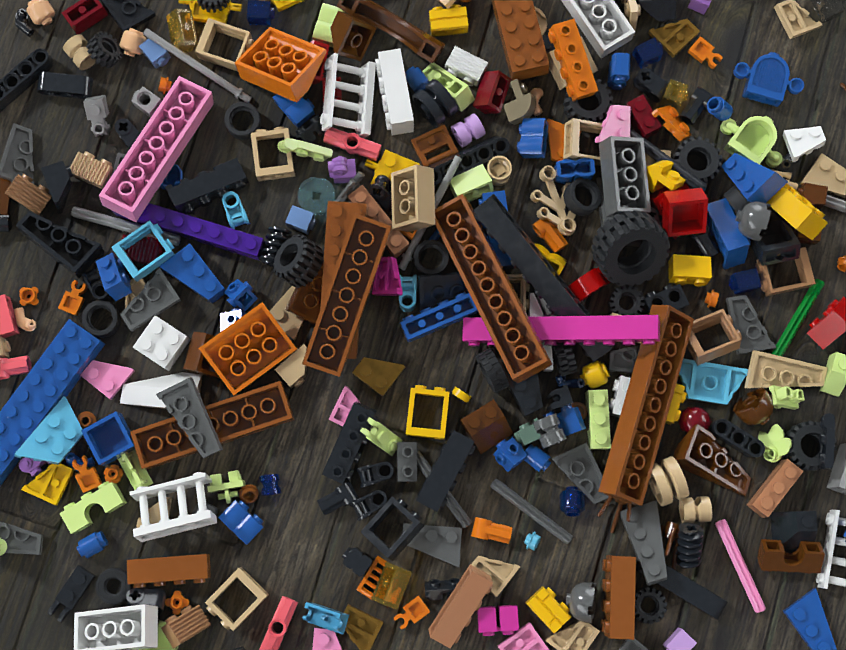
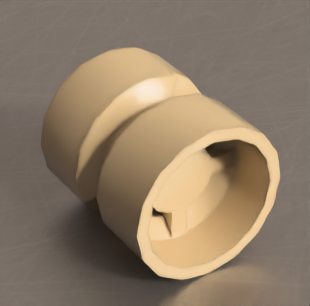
(76, 49)
(499, 170)
(697, 509)

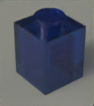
(260, 12)
(648, 53)
(745, 281)

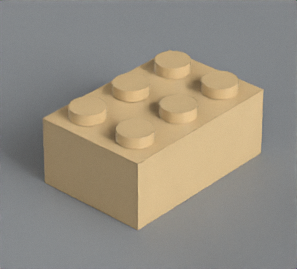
(413, 198)

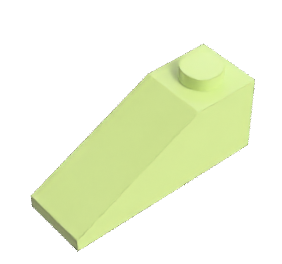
(459, 90)

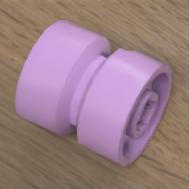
(469, 129)

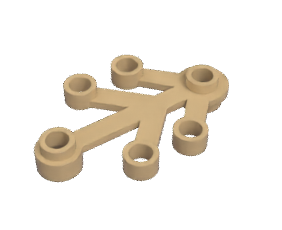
(555, 203)

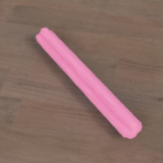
(740, 566)

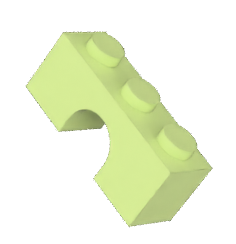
(599, 422)
(77, 515)

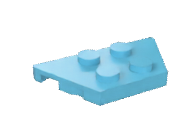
(710, 381)
(53, 436)

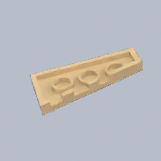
(780, 371)

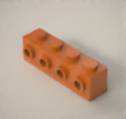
(573, 60)

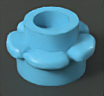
(532, 541)

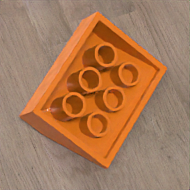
(281, 64)
(247, 348)

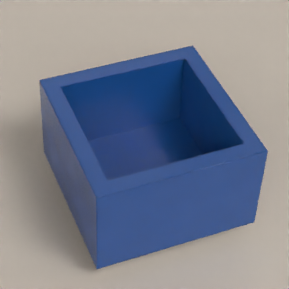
(109, 438)

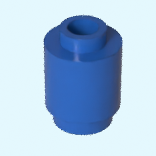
(416, 79)
(719, 108)
(537, 458)
(92, 544)

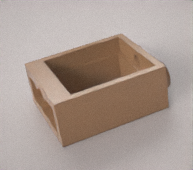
(804, 271)
(708, 321)

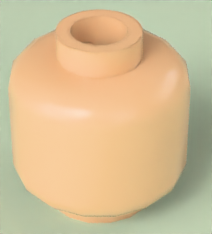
(40, 12)
(130, 42)

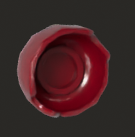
(692, 416)

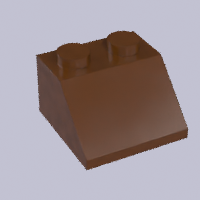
(351, 35)
(195, 359)
(486, 426)

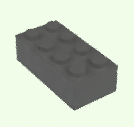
(624, 175)

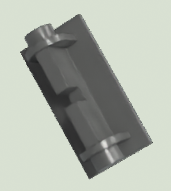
(407, 461)

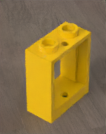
(423, 432)

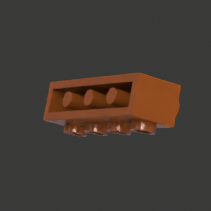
(168, 569)

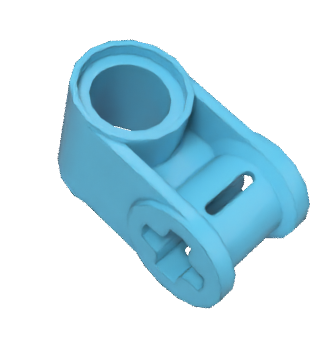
(236, 213)
(409, 289)

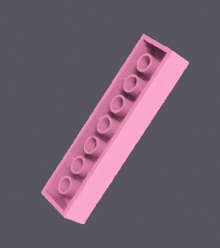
(156, 149)

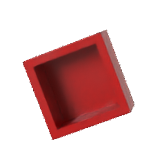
(684, 212)

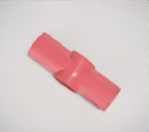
(341, 139)
(14, 366)
(283, 615)

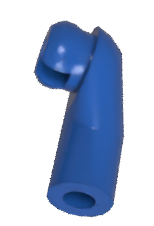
(71, 456)

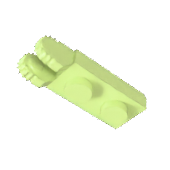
(305, 149)
(381, 437)

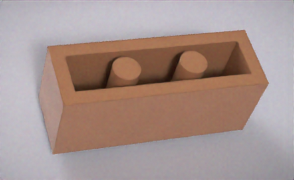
(774, 488)

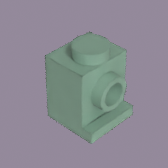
(526, 434)

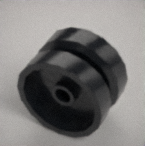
(435, 103)

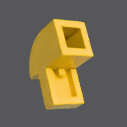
(661, 174)

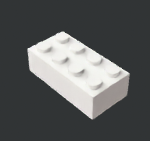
(601, 24)
(395, 90)
(117, 628)

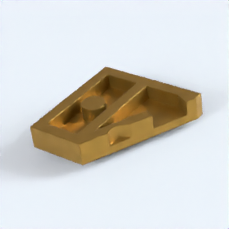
(675, 36)
(378, 374)
(362, 627)

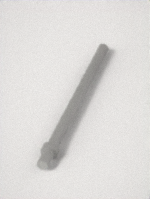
(238, 92)
(438, 196)

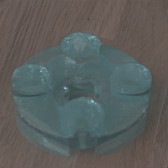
(319, 186)

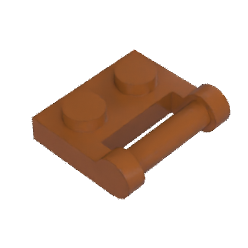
(431, 142)

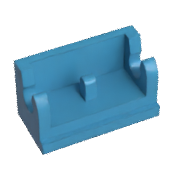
(326, 617)

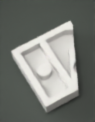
(803, 141)

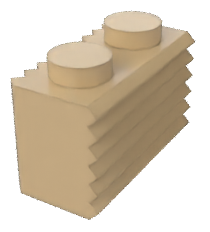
(91, 170)

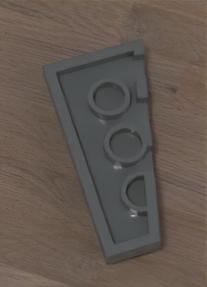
(21, 540)

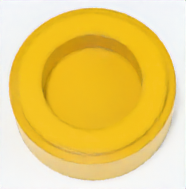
(460, 394)

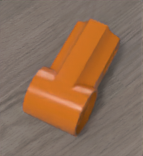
(549, 232)
(487, 530)

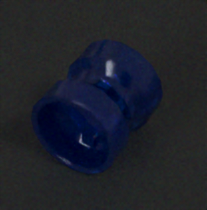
(270, 484)

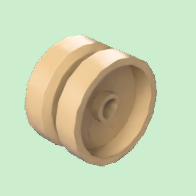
(668, 481)

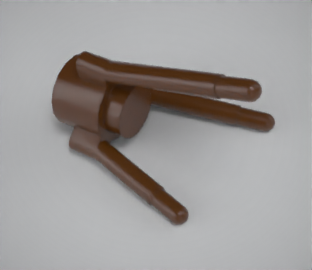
(606, 504)
(671, 533)

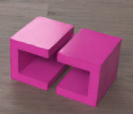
(507, 620)

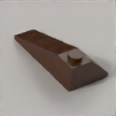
(706, 458)

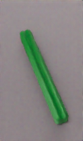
(798, 318)

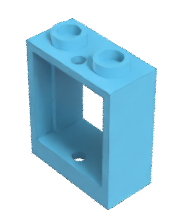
(134, 237)

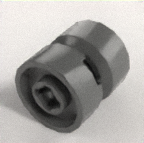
(549, 430)

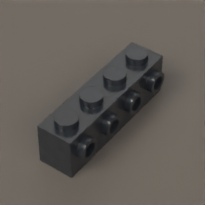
(349, 443)

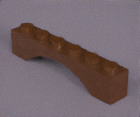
(410, 35)

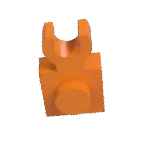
(702, 50)
(72, 301)
(86, 477)
(414, 611)

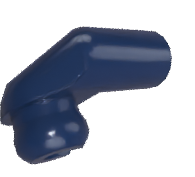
(571, 383)

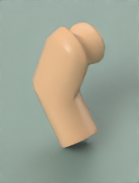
(537, 92)
(23, 322)

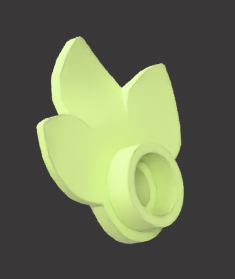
(774, 443)

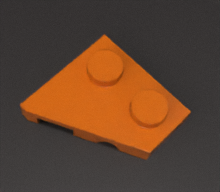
(673, 123)
(556, 140)

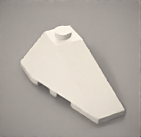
(144, 392)

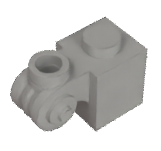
(96, 111)

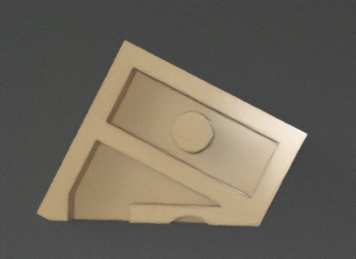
(795, 19)
(498, 570)

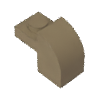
(522, 106)

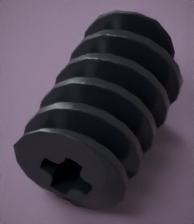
(274, 242)
(689, 545)

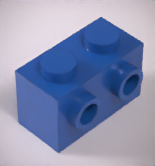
(114, 276)

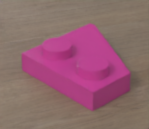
(387, 278)

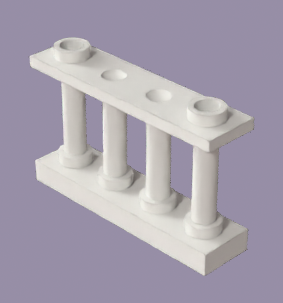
(364, 90)
(184, 521)
(823, 578)

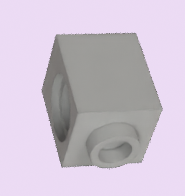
(143, 94)

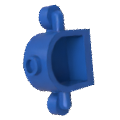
(767, 79)

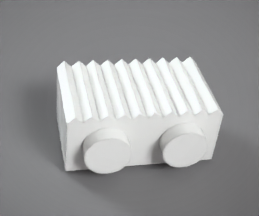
(466, 66)

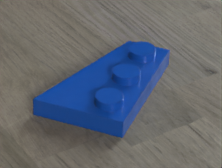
(810, 621)

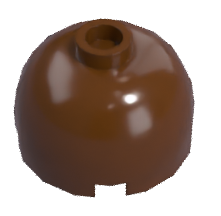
(755, 408)

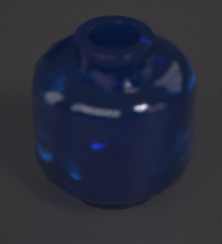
(572, 501)

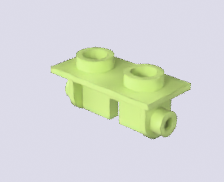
(132, 468)

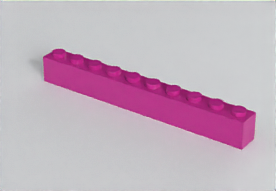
(578, 329)

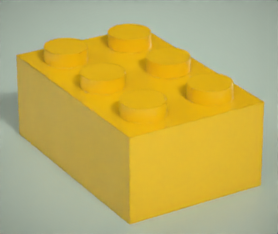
(798, 211)

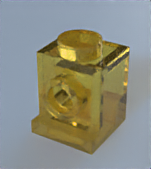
(676, 92)

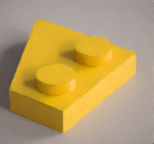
(50, 483)

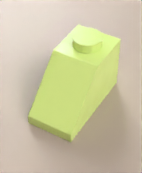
(836, 374)

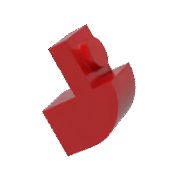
(588, 284)

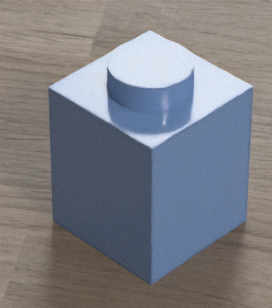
(155, 53)
(300, 220)

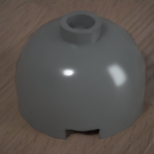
(753, 219)
(583, 601)

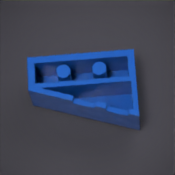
(753, 179)
(726, 232)
(193, 272)

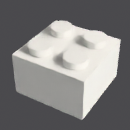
(161, 343)

